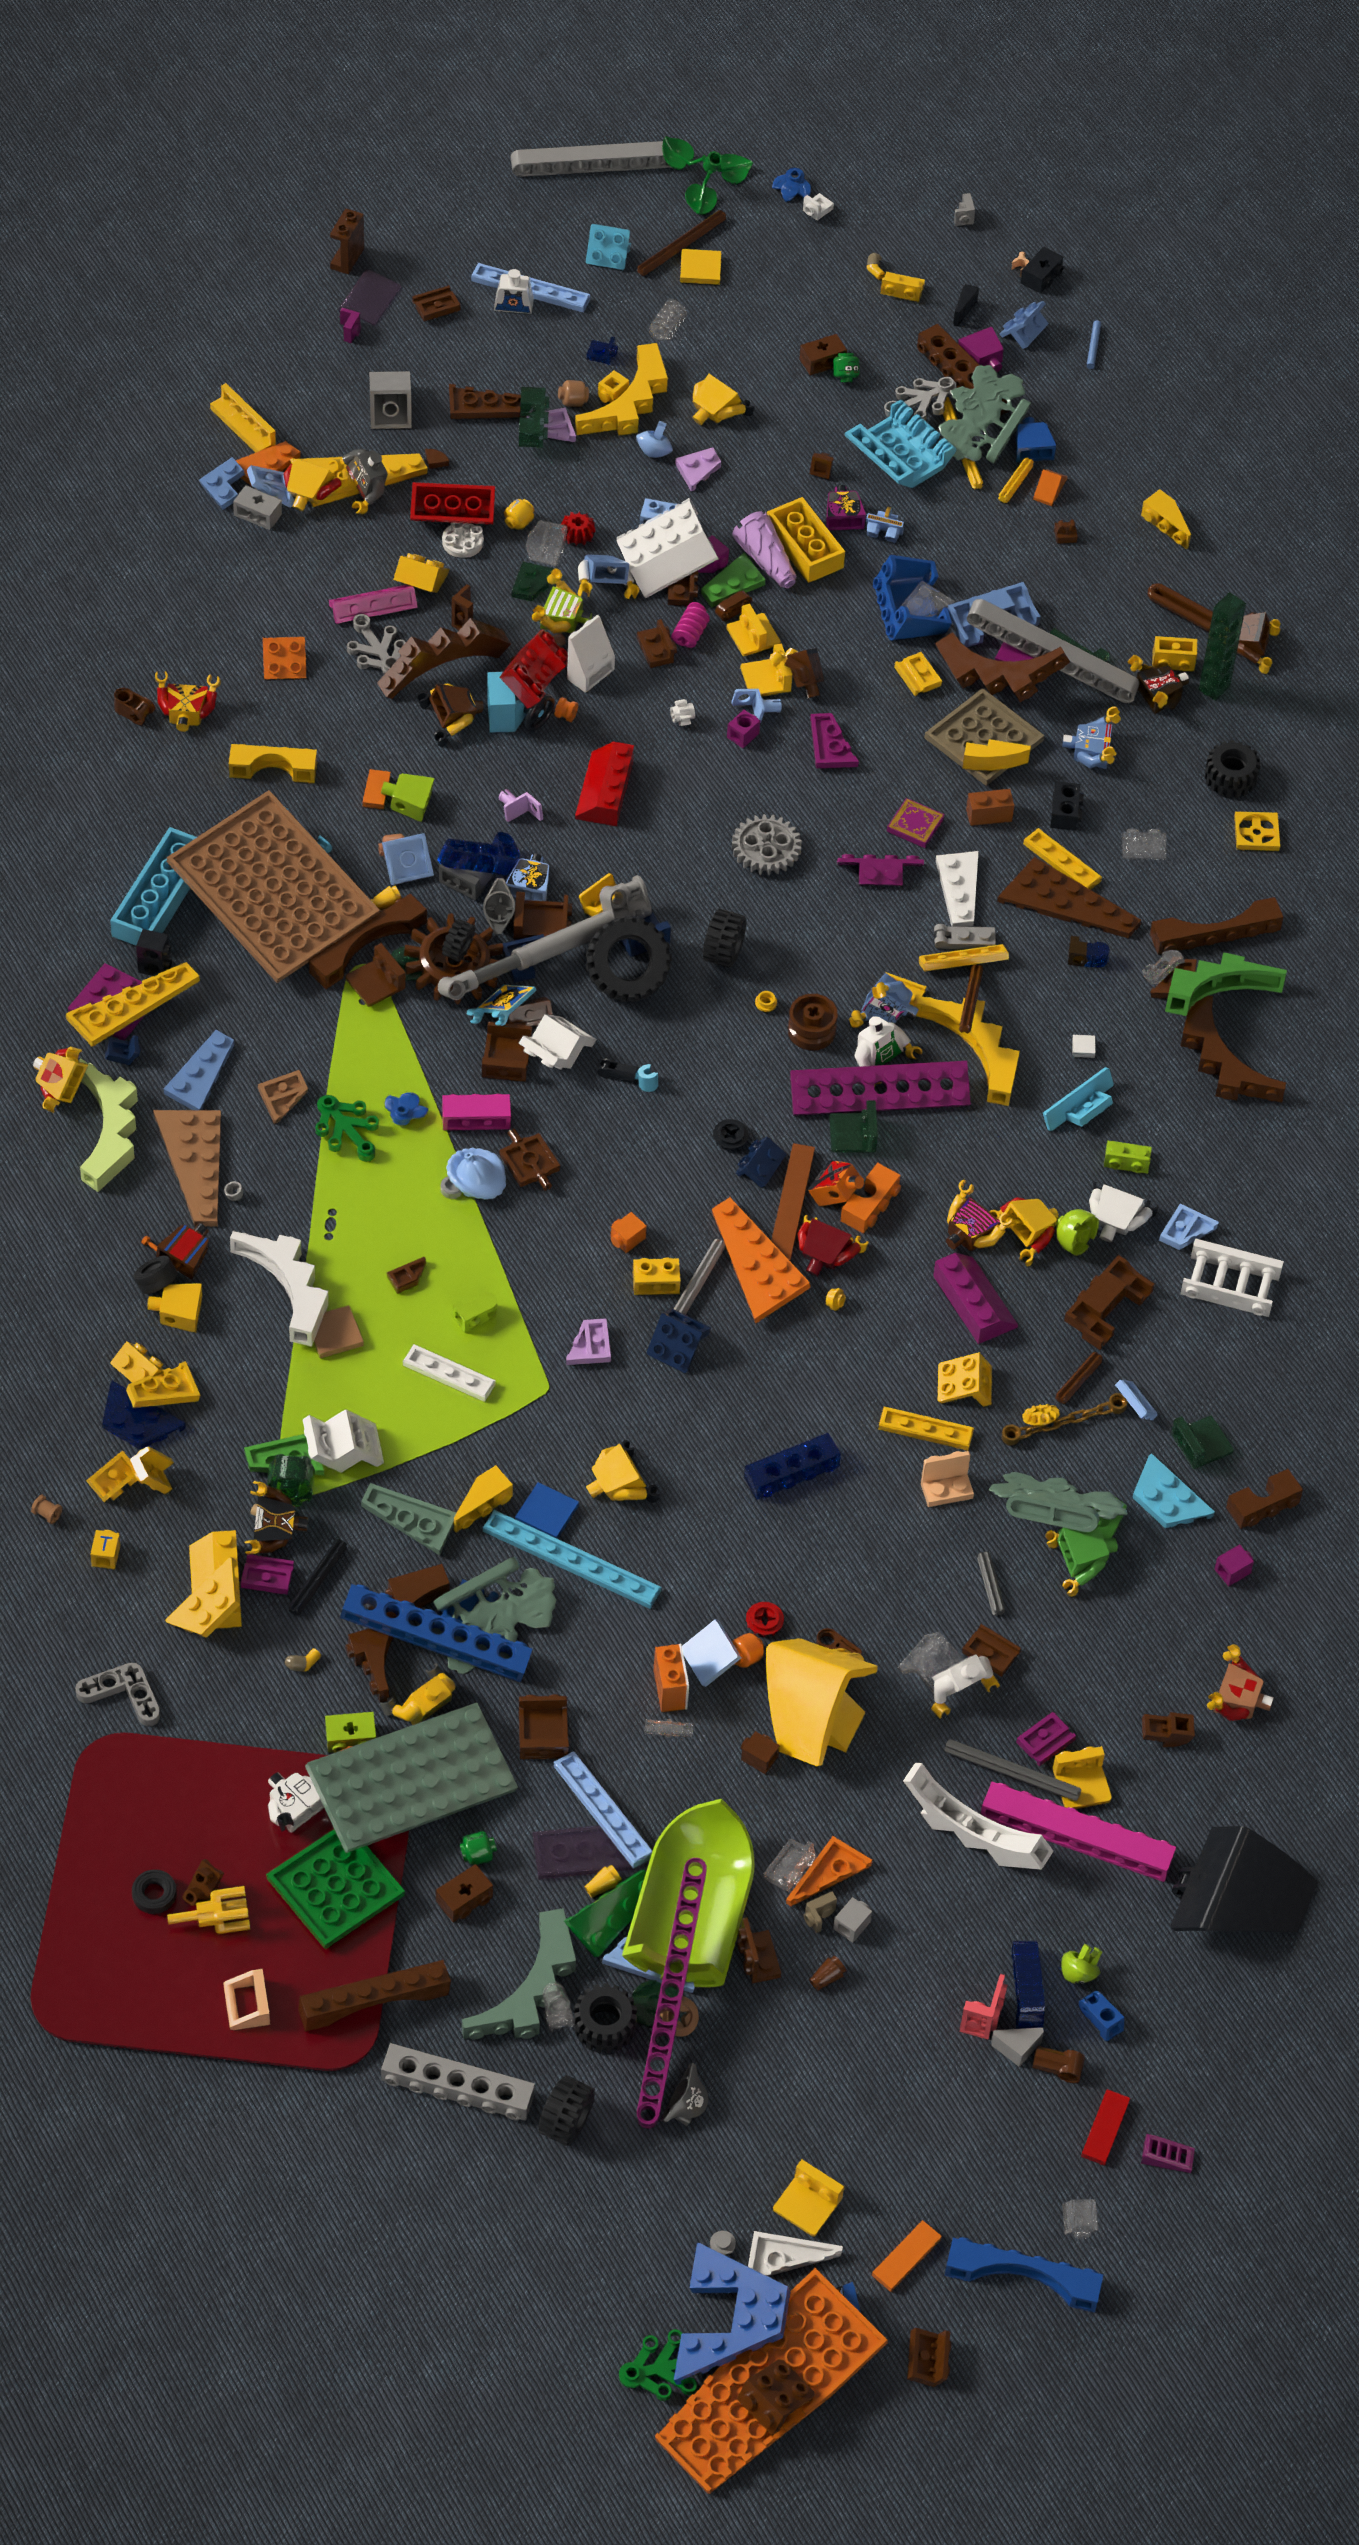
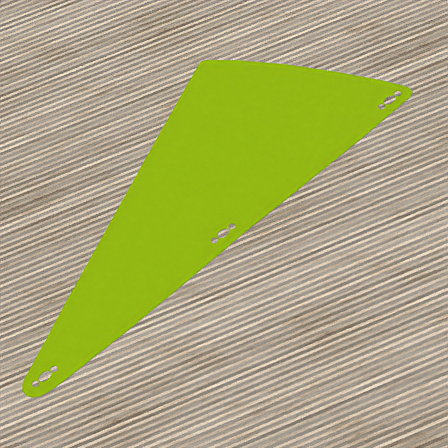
(385, 1219)

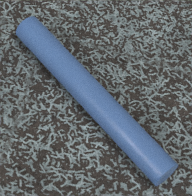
(1093, 344)

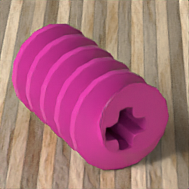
(691, 625)

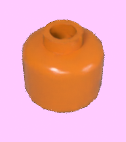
(750, 1649)

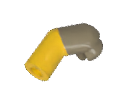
(872, 266)
(302, 1663)

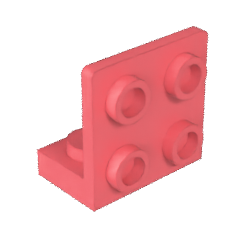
(980, 2019)

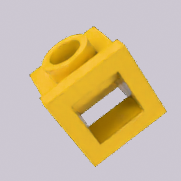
(609, 389)

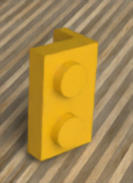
(590, 897)
(135, 1363)
(150, 1469)
(112, 1477)

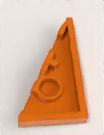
(831, 1866)

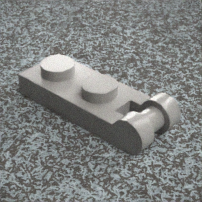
(963, 937)

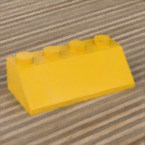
(207, 1556)

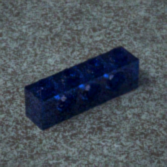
(799, 1456)

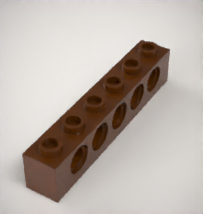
(948, 357)

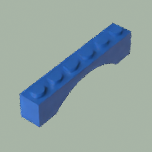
(972, 2260)

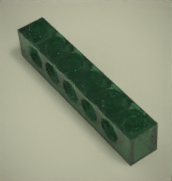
(1222, 646)

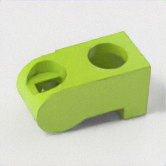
(475, 1312)

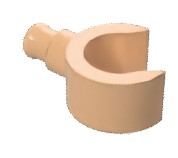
(1020, 261)

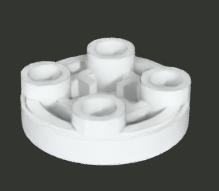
(463, 539)

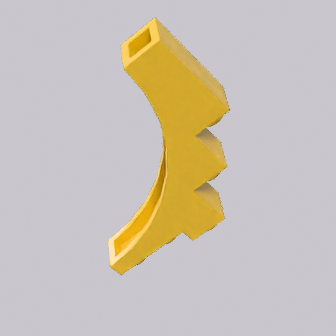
(637, 399)
(984, 1038)

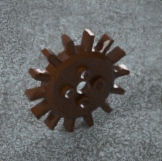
(431, 956)

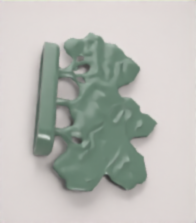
(982, 407)
(1056, 1502)
(501, 1616)

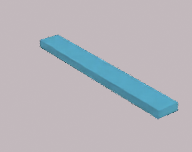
(572, 1559)

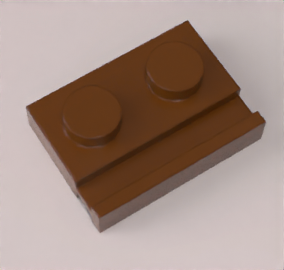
(436, 303)
(994, 1647)

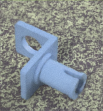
(758, 704)

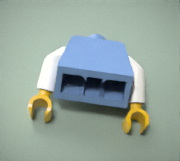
(605, 570)

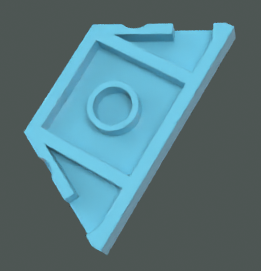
(1167, 1496)

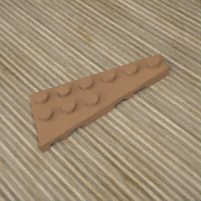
(194, 1152)

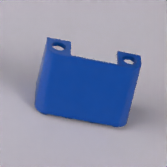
(894, 585)

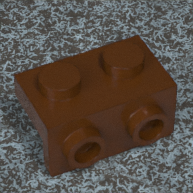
(929, 2357)

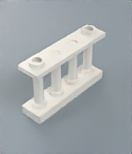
(1234, 1259)

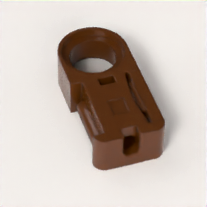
(839, 1641)

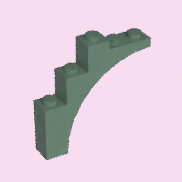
(519, 2010)

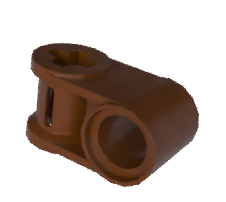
(132, 705)

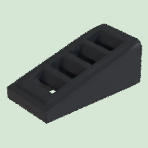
(966, 301)

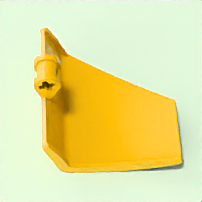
(806, 1692)

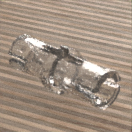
(668, 1728)

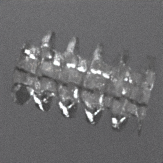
(667, 320)

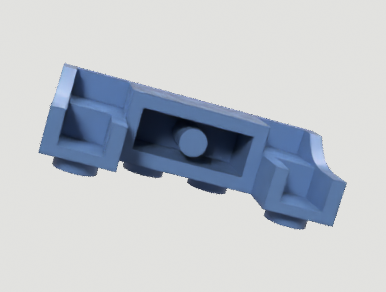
(1012, 599)

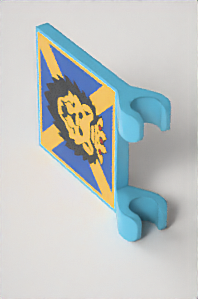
(502, 1003)

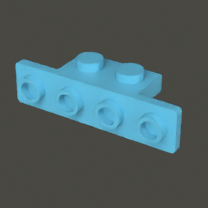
(1082, 1103)

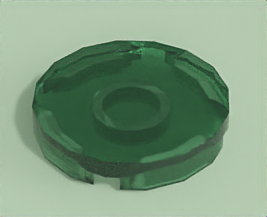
(646, 2001)

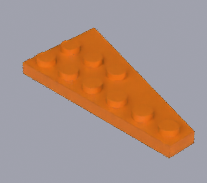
(760, 1266)

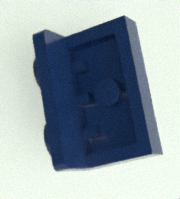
(761, 1161)

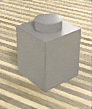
(852, 1919)

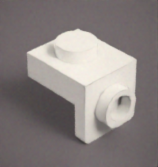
(817, 206)

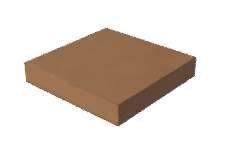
(337, 1333)

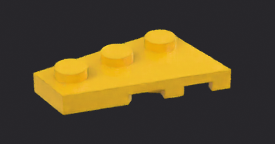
(169, 1387)

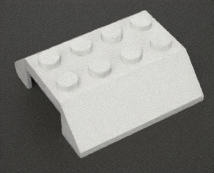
(666, 548)

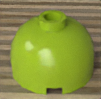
(1076, 1229)

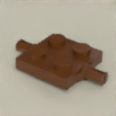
(529, 1159)

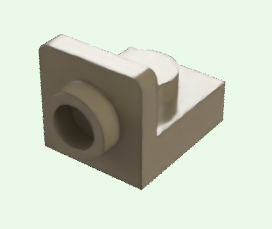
(819, 1907)

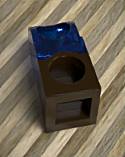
(1087, 953)

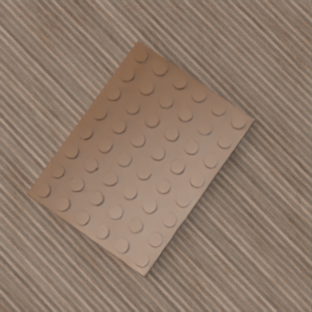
(272, 886)

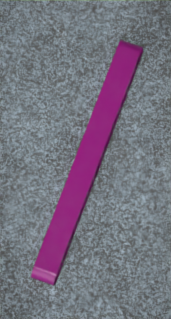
(673, 2004)

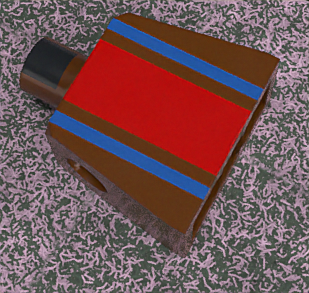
(185, 1248)

